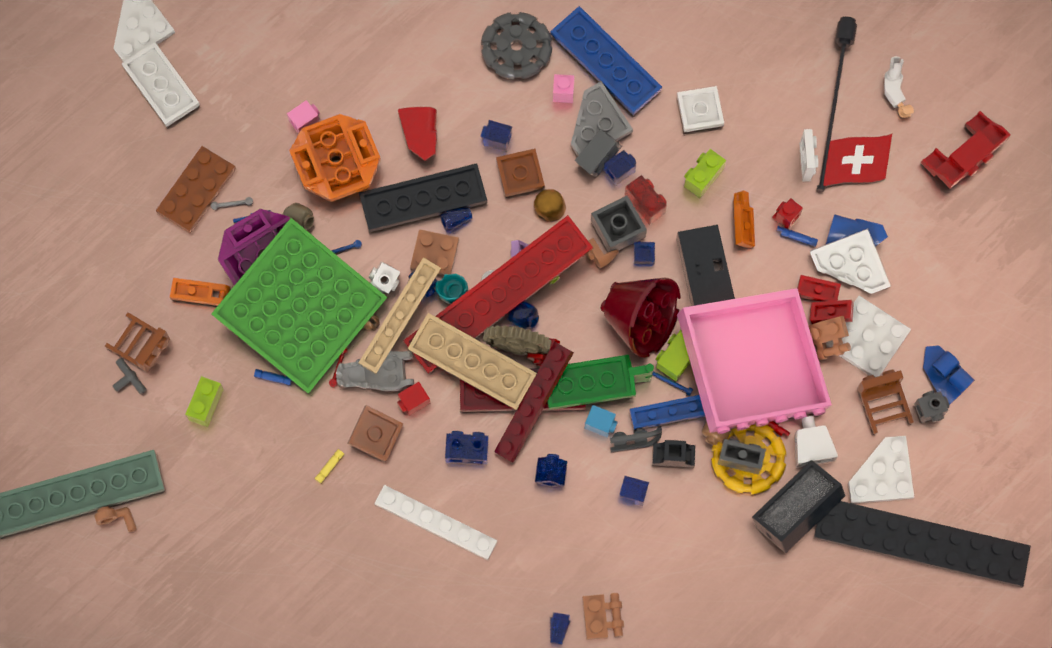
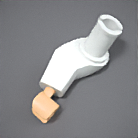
(892, 85)

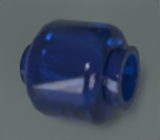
(524, 316)

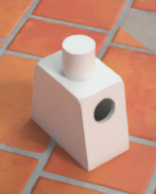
(813, 444)

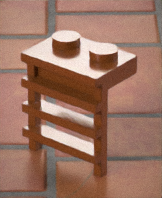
(150, 351)
(880, 387)

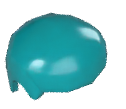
(451, 287)

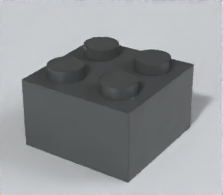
(618, 224)

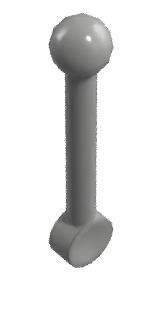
(248, 201)

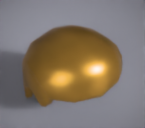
(549, 205)

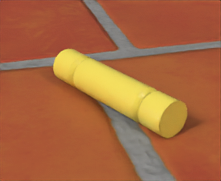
(329, 466)

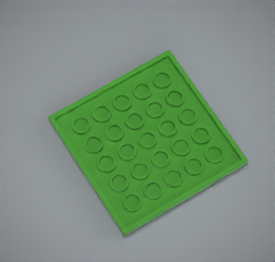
(299, 305)

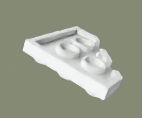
(139, 27)
(853, 262)
(884, 474)

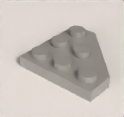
(596, 113)

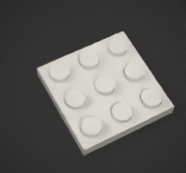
(872, 337)

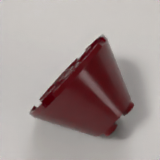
(643, 312)

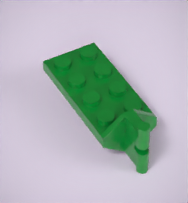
(598, 381)

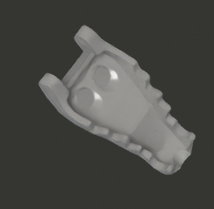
(388, 378)

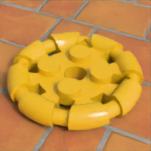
(774, 470)

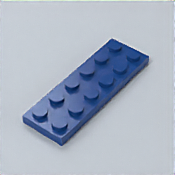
(606, 60)

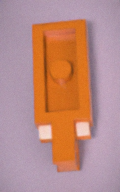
(743, 220)

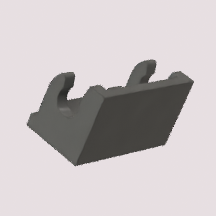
(598, 152)

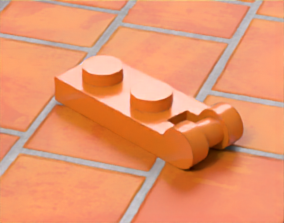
(198, 291)

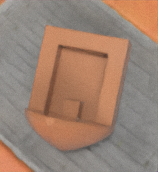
(597, 255)

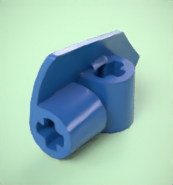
(844, 226)
(945, 372)

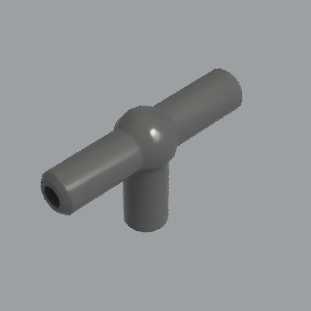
(130, 376)

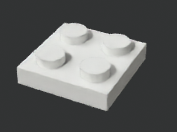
(700, 109)
(808, 159)

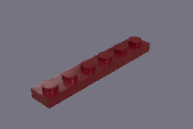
(534, 402)

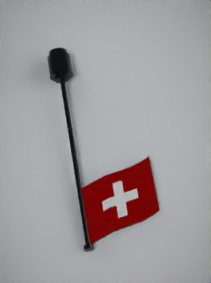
(852, 157)

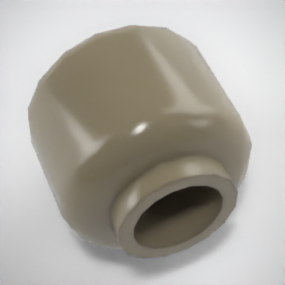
(300, 214)

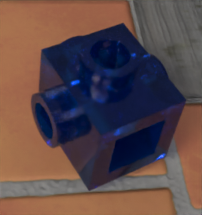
(551, 471)

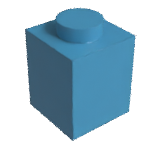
(601, 421)

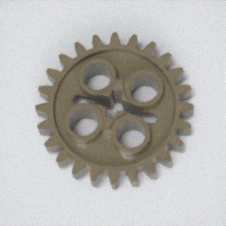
(517, 340)

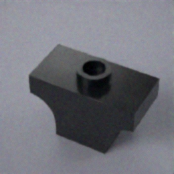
(673, 453)

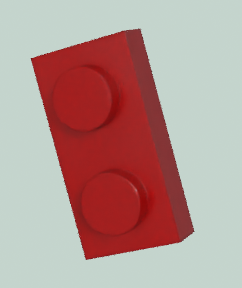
(818, 289)
(831, 309)

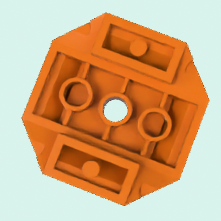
(330, 138)

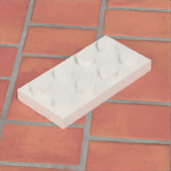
(160, 84)

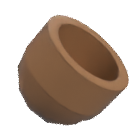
(369, 326)

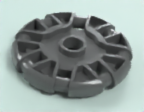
(516, 34)

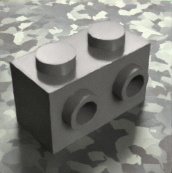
(741, 456)

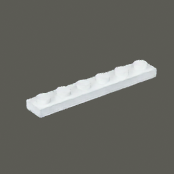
(436, 522)

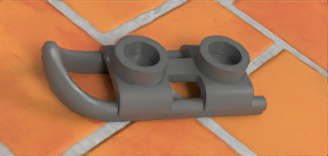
(640, 437)

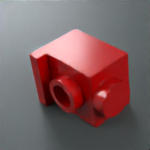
(787, 213)

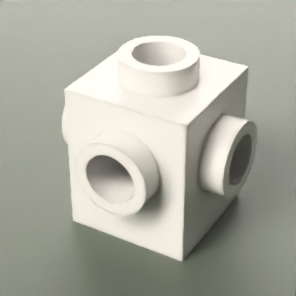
(384, 270)

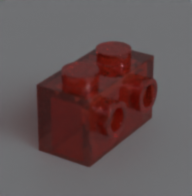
(645, 199)

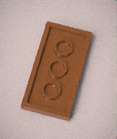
(196, 189)

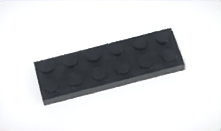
(423, 197)

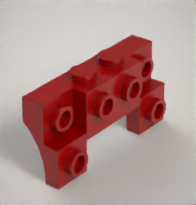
(966, 159)

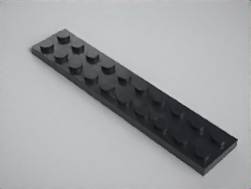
(925, 543)

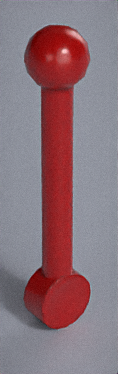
(333, 383)

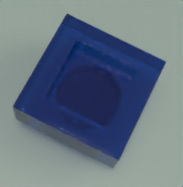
(644, 252)

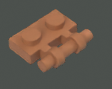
(827, 331)
(595, 616)

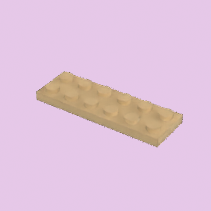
(472, 361)

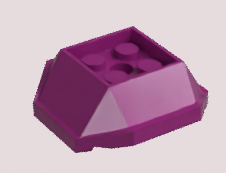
(245, 240)

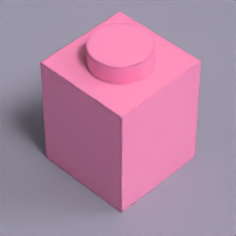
(563, 88)
(303, 115)

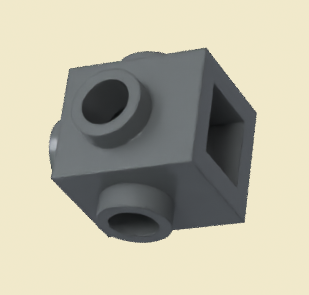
(932, 406)

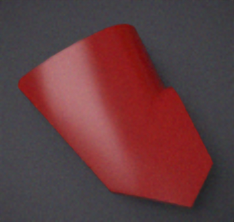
(420, 130)

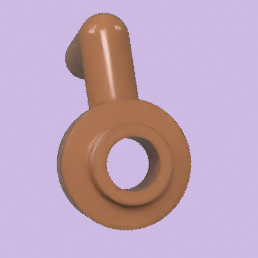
(106, 515)

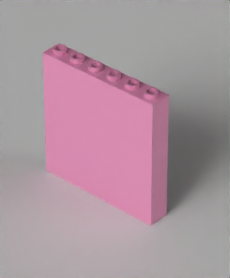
(754, 360)

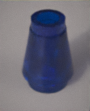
(455, 218)
(558, 627)

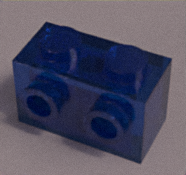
(467, 448)

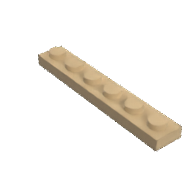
(399, 315)

